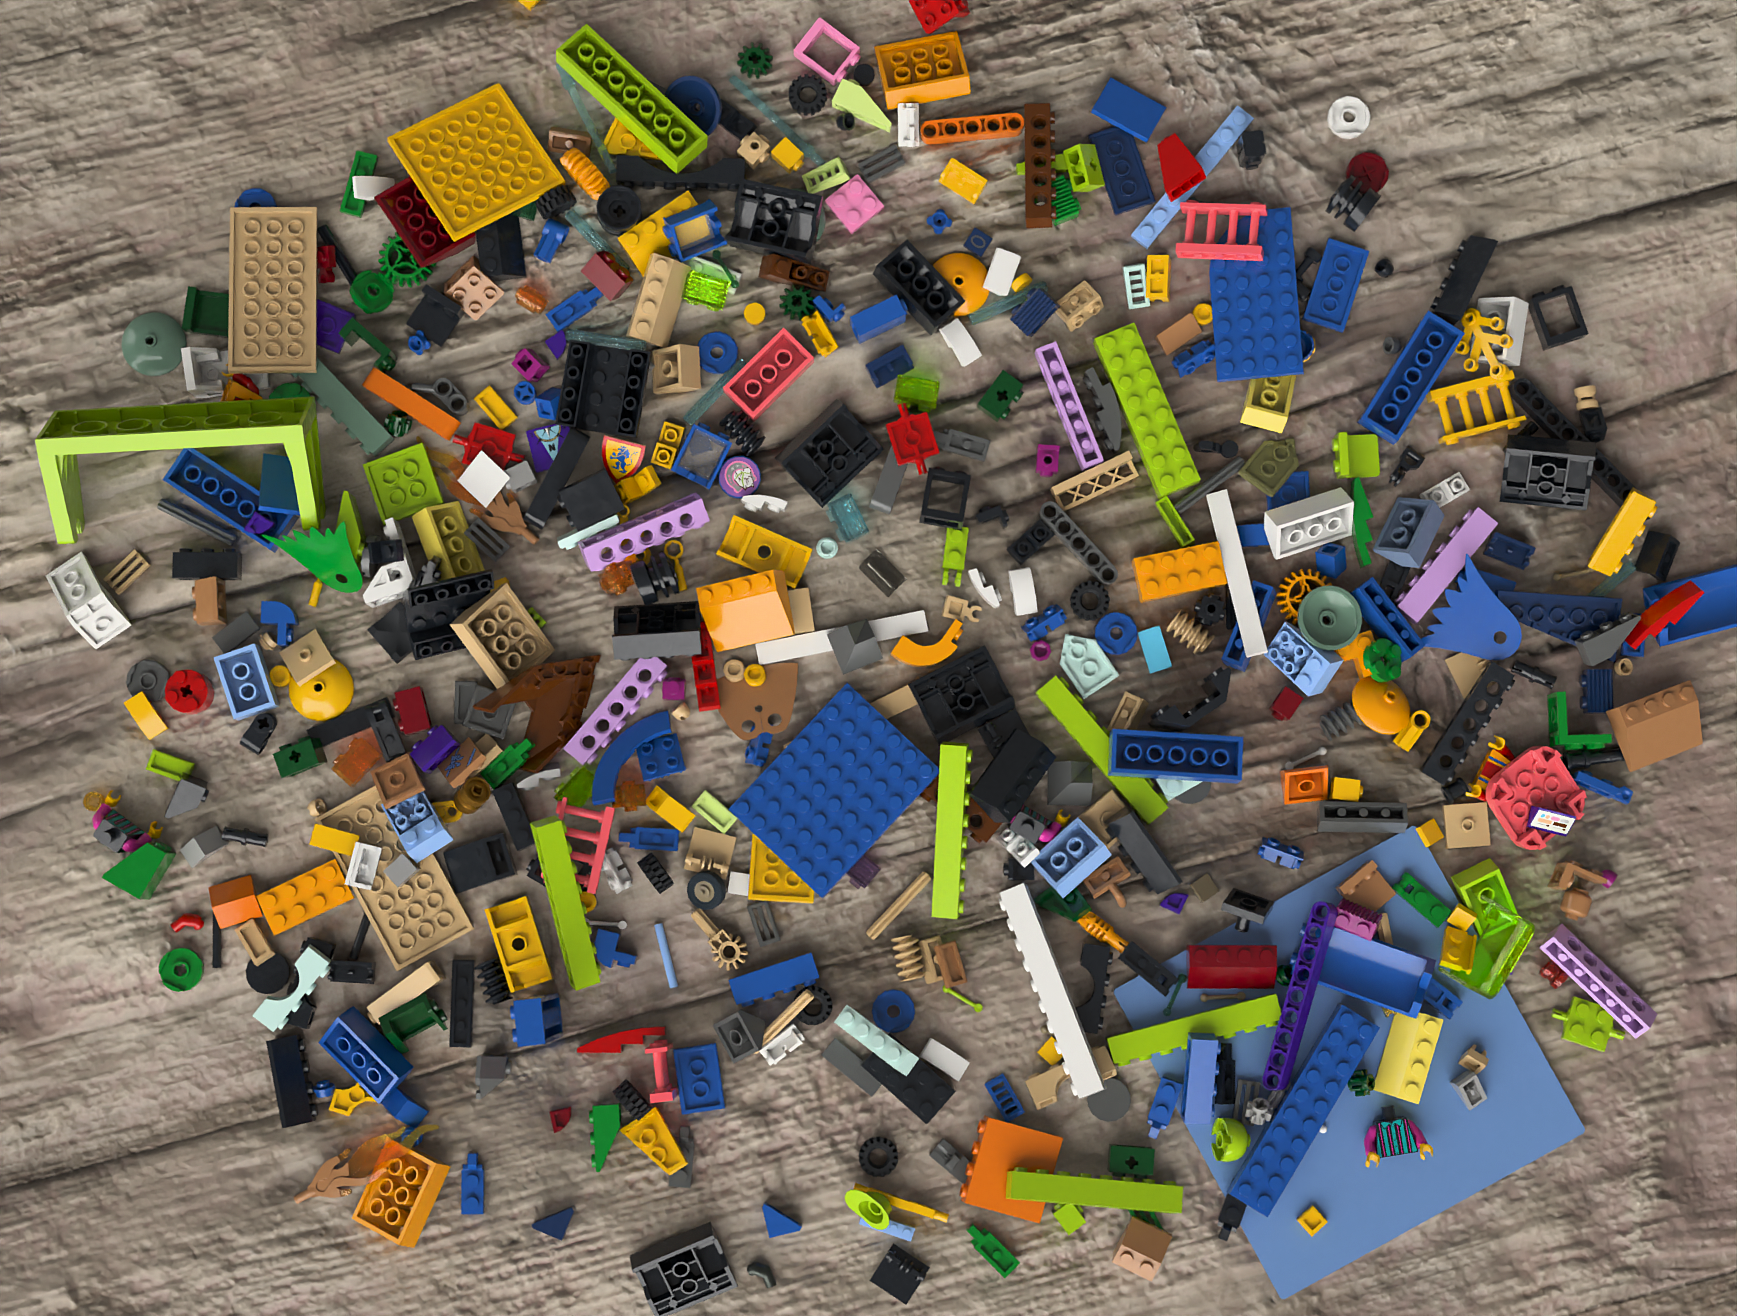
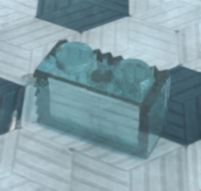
(847, 518)

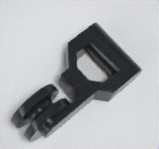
(1227, 449)
(1396, 476)

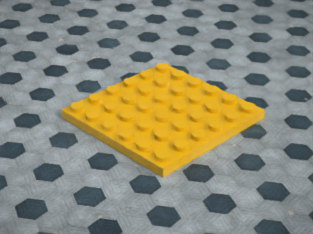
(476, 161)

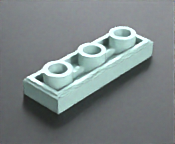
(571, 538)

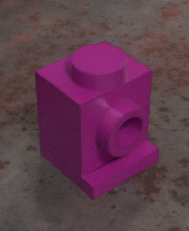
(522, 364)
(1043, 451)
(674, 689)

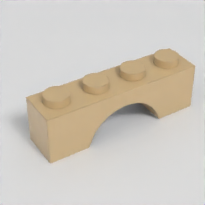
(1045, 1086)

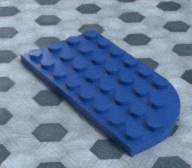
(1257, 305)

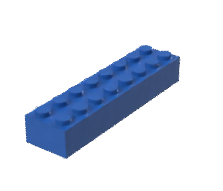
(537, 1019)

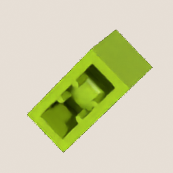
(1084, 167)

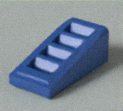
(1014, 1114)

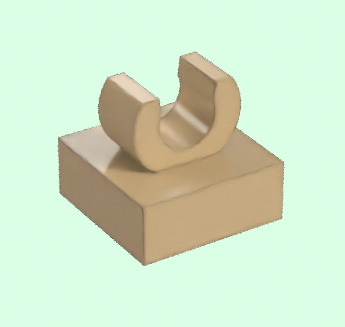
(1473, 1060)

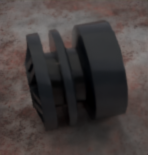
(610, 202)
(1352, 203)
(654, 578)

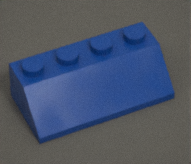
(365, 1054)

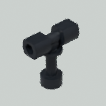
(1314, 257)

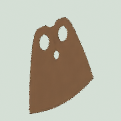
(774, 695)

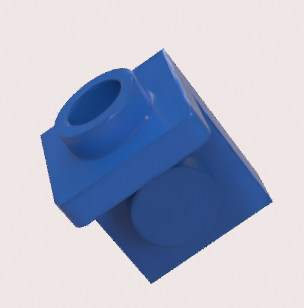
(825, 307)

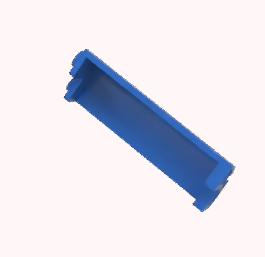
(1711, 612)
(1373, 971)

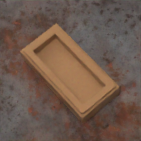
(950, 964)

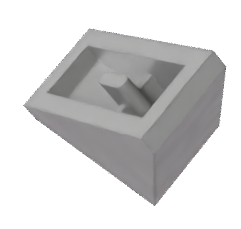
(203, 846)
(1469, 1089)

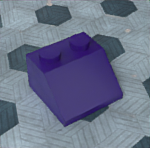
(434, 748)

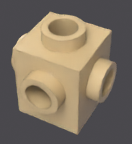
(751, 156)

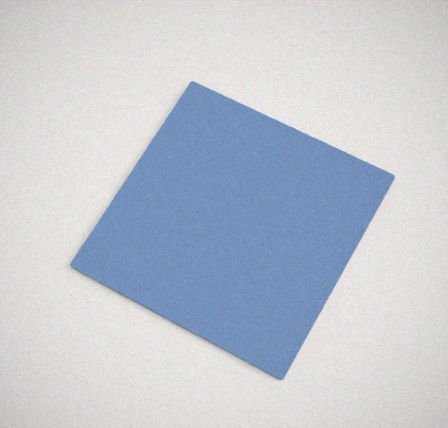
(1471, 1149)

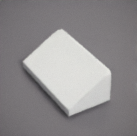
(1001, 272)

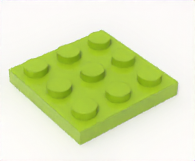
(403, 483)

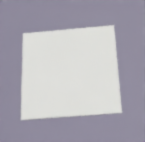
(483, 479)

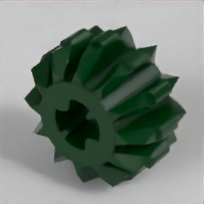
(762, 58)
(796, 294)

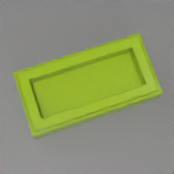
(169, 765)

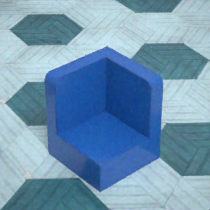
(548, 403)
(1331, 560)

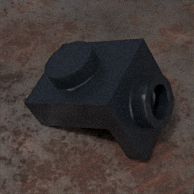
(987, 514)

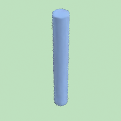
(666, 955)

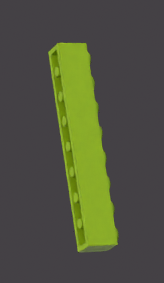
(1095, 743)
(951, 830)
(565, 902)
(1174, 1033)
(1093, 1191)

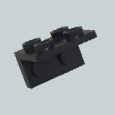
(435, 316)

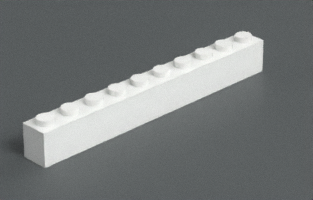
(1052, 991)

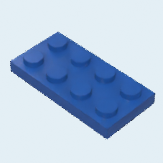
(1335, 285)

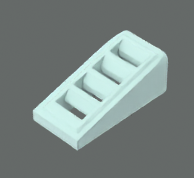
(1135, 267)

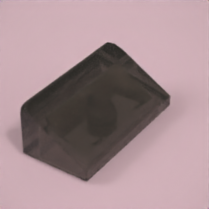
(882, 573)

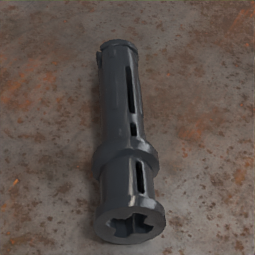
(1586, 758)

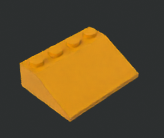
(922, 69)
(746, 610)
(402, 1196)

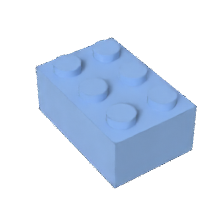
(246, 682)
(1070, 857)

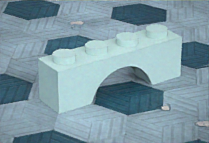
(275, 1009)
(876, 1040)

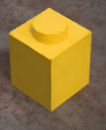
(788, 156)
(1345, 789)

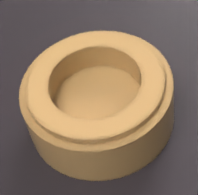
(734, 670)

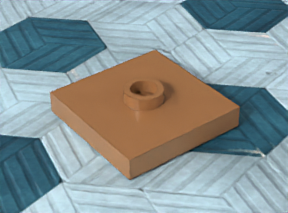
(397, 780)

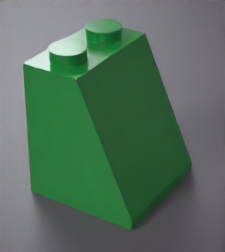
(142, 870)

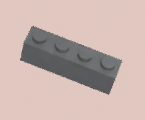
(1362, 817)

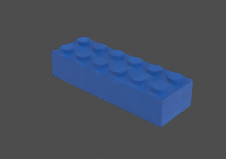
(1410, 377)
(224, 495)
(1175, 756)

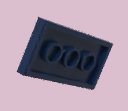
(1122, 170)

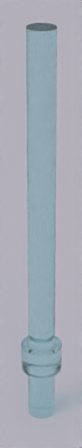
(569, 84)
(804, 147)

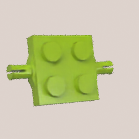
(1587, 1024)

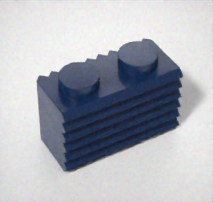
(1034, 311)
(1597, 691)

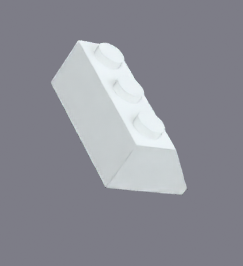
(1514, 314)

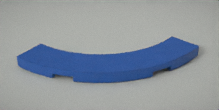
(621, 749)

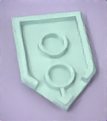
(1086, 664)

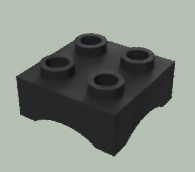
(392, 633)

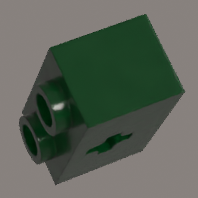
(1003, 384)
(311, 756)
(1142, 1155)

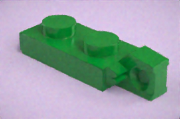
(507, 763)
(992, 1250)

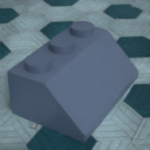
(1409, 531)

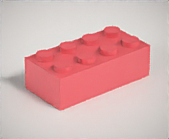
(768, 374)

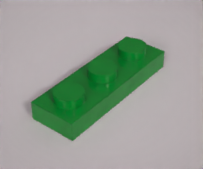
(363, 165)

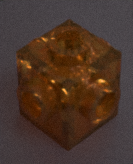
(615, 579)
(633, 796)

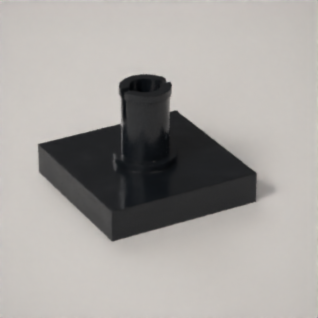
(1247, 908)

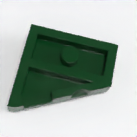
(1071, 907)

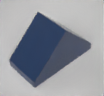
(555, 1224)

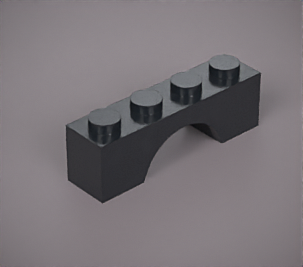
(1095, 960)
(305, 1013)

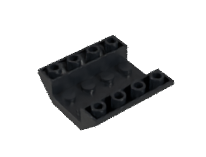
(603, 389)
(435, 605)
(1215, 687)

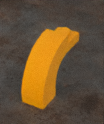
(925, 656)

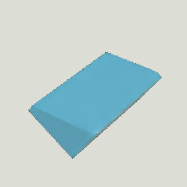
(1154, 649)

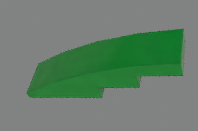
(1360, 530)

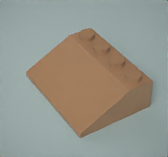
(1657, 725)

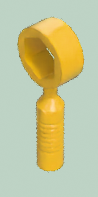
(678, 568)
(315, 593)

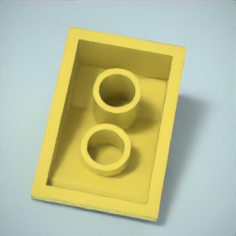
(1268, 402)

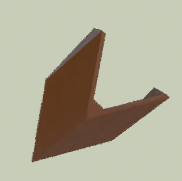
(556, 699)

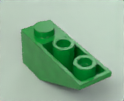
(606, 1124)

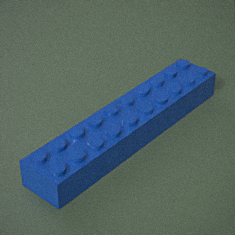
(1303, 1110)

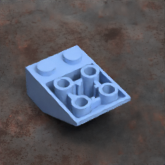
(1301, 661)
(418, 826)

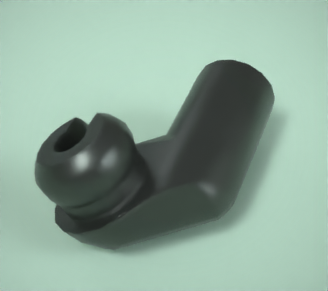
(762, 1270)

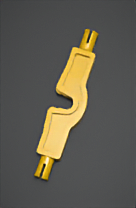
(907, 1204)

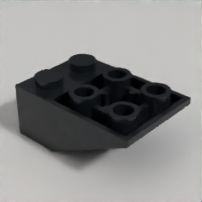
(480, 863)

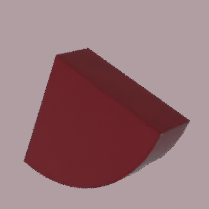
(560, 1118)

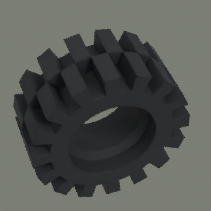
(807, 82)
(555, 202)
(1089, 587)
(655, 873)
(826, 1006)
(632, 1100)
(878, 1170)

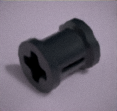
(1454, 790)

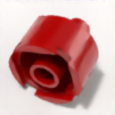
(177, 695)

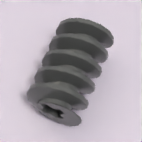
(1339, 720)

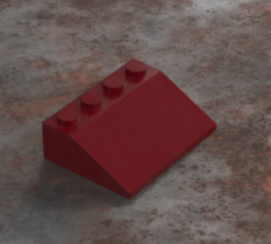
(419, 224)

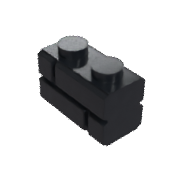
(1251, 149)

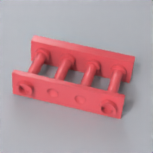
(1230, 249)
(599, 838)
(664, 1089)

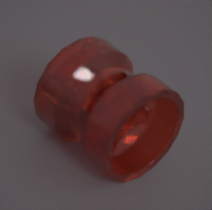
(1553, 974)

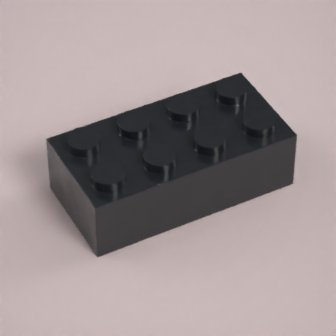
(919, 1091)

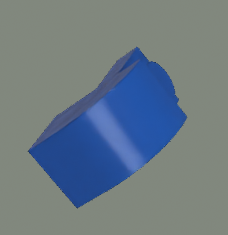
(282, 615)
(606, 948)

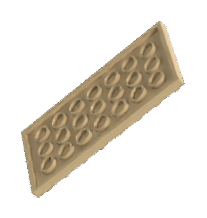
(272, 290)
(406, 918)

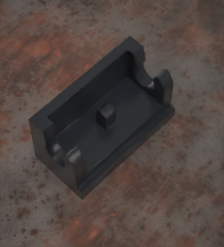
(352, 971)

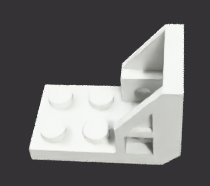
(204, 373)
(385, 585)
(86, 601)

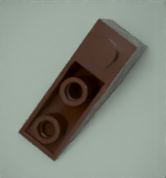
(791, 272)

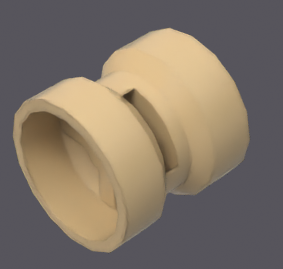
(1584, 397)

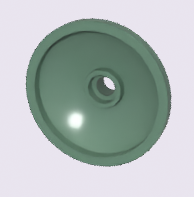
(165, 351)
(1342, 614)

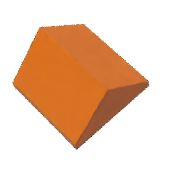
(1304, 784)
(235, 901)

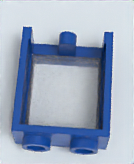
(693, 231)
(702, 455)

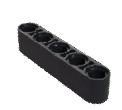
(556, 478)

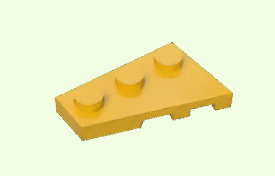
(623, 142)
(656, 1140)

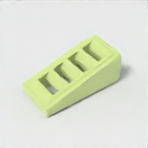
(835, 179)

